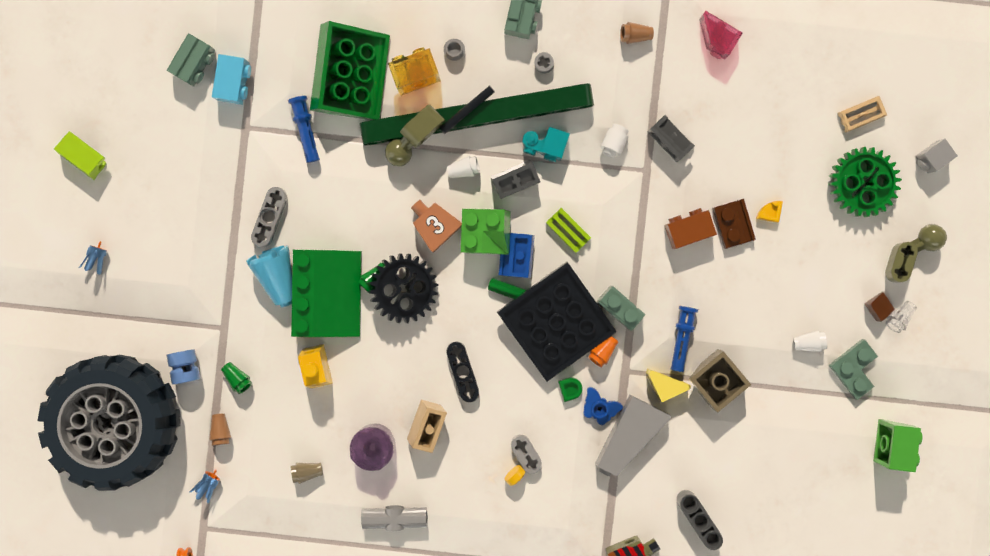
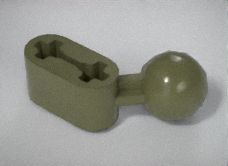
(415, 132)
(931, 238)

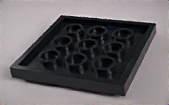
(556, 321)

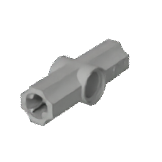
(394, 518)

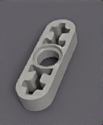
(260, 220)

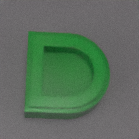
(570, 388)

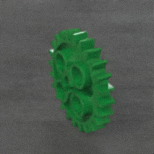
(851, 168)

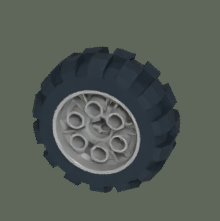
(93, 462)

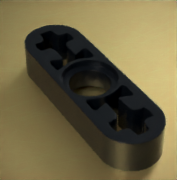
(473, 385)

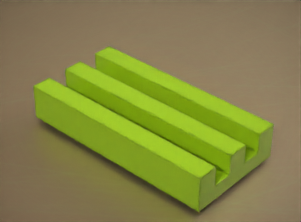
(581, 243)

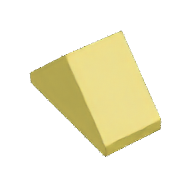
(666, 386)

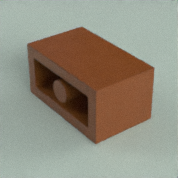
(690, 229)

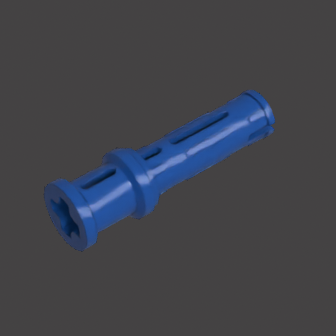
(302, 119)
(678, 364)

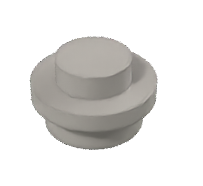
(454, 49)

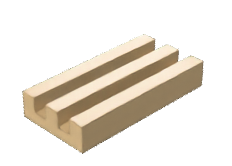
(845, 121)

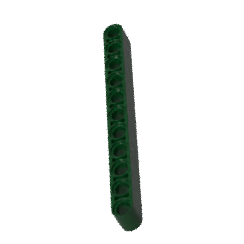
(488, 112)

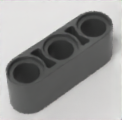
(706, 527)

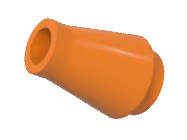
(601, 354)

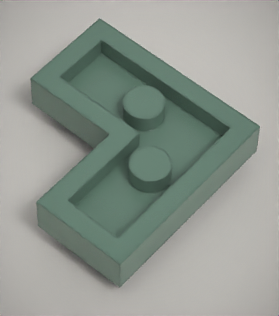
(849, 367)

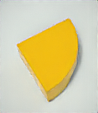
(770, 212)

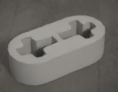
(522, 456)

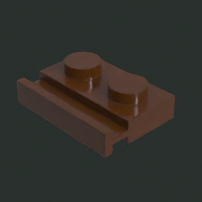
(734, 223)

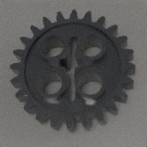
(417, 301)

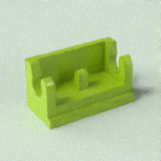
(80, 155)

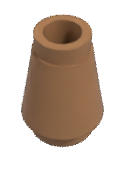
(635, 33)
(219, 430)

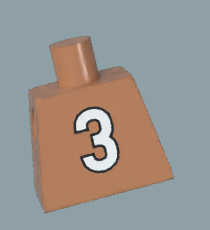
(434, 224)

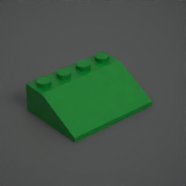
(349, 71)
(326, 293)

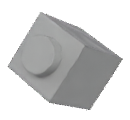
(936, 156)

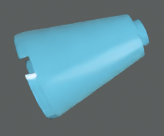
(274, 274)

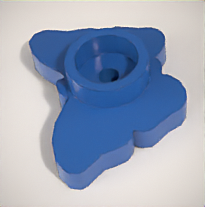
(608, 409)

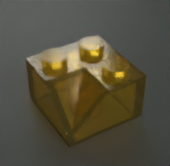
(414, 71)

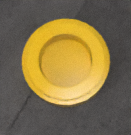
(514, 475)

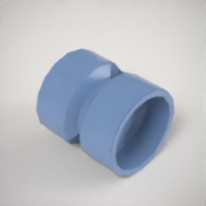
(183, 358)

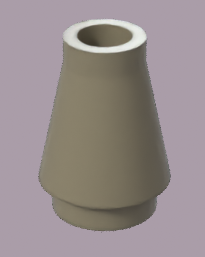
(305, 471)

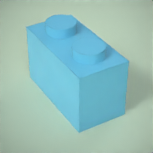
(231, 79)

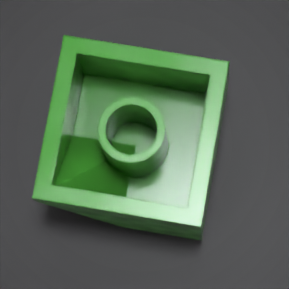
(485, 231)
(897, 445)

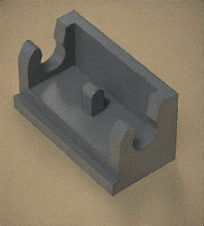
(670, 138)
(515, 179)

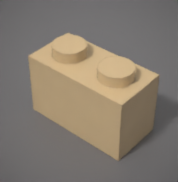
(426, 426)

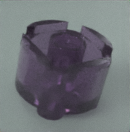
(360, 449)

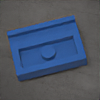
(520, 256)

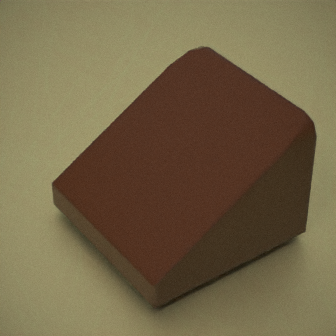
(880, 307)

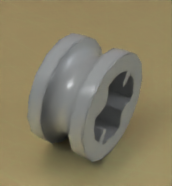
(546, 56)

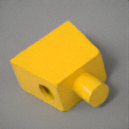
(315, 366)

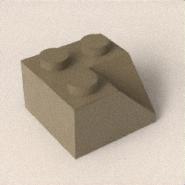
(719, 380)

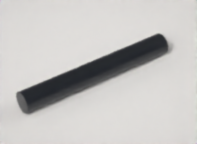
(467, 109)

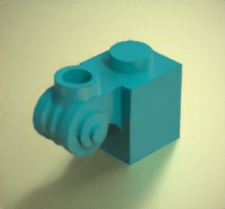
(551, 146)

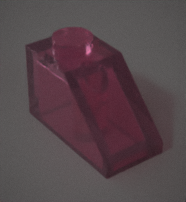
(718, 35)

